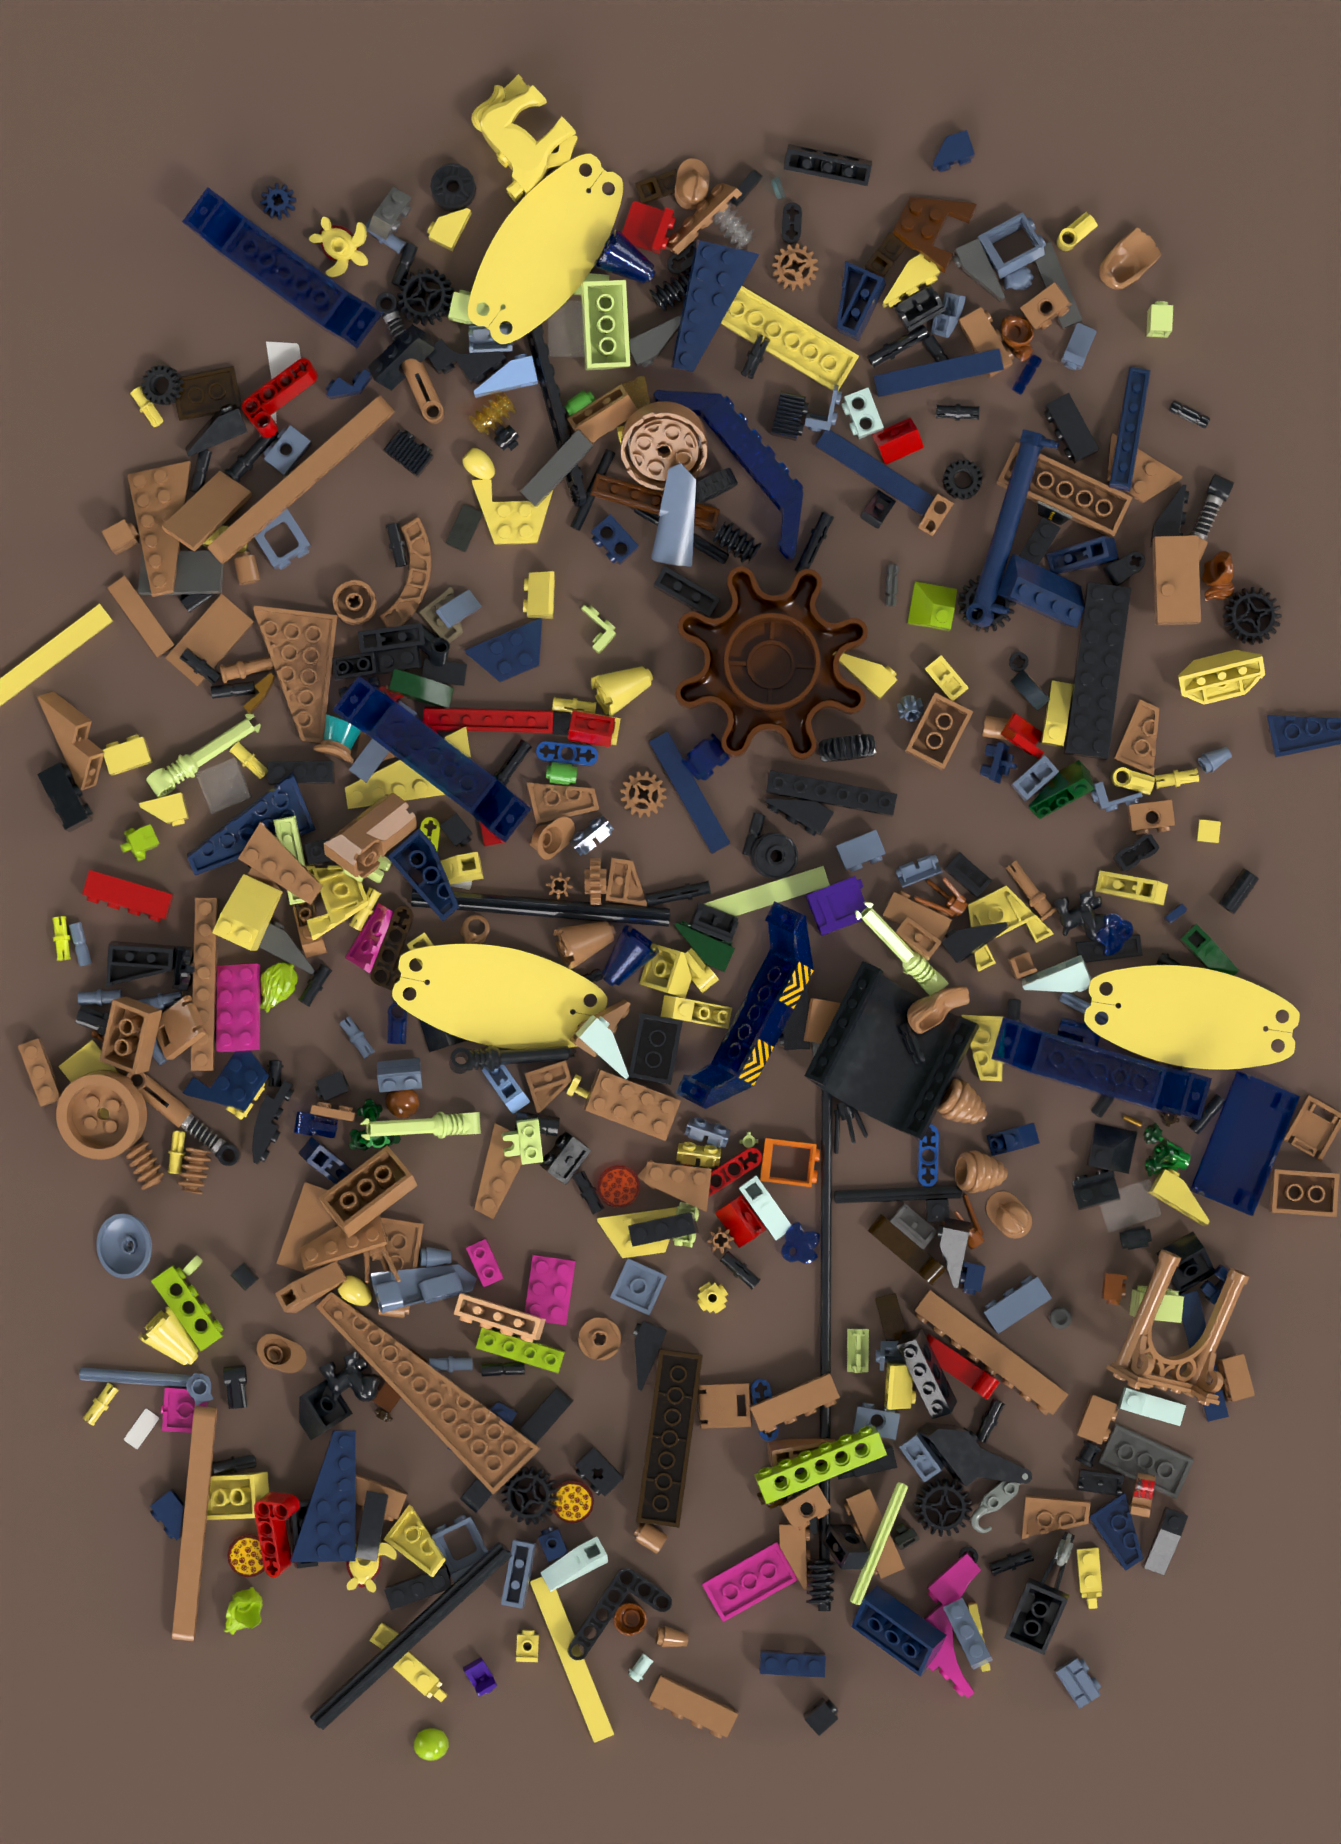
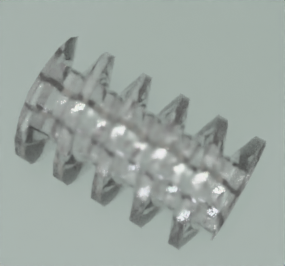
(734, 227)

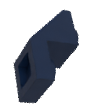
(339, 388)

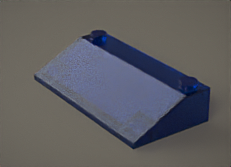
(1244, 1143)

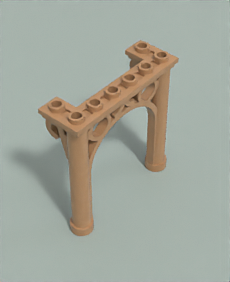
(1200, 1358)

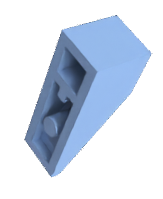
(513, 375)
(507, 1088)

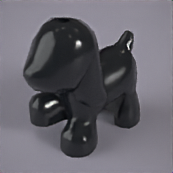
(1082, 914)
(363, 1385)

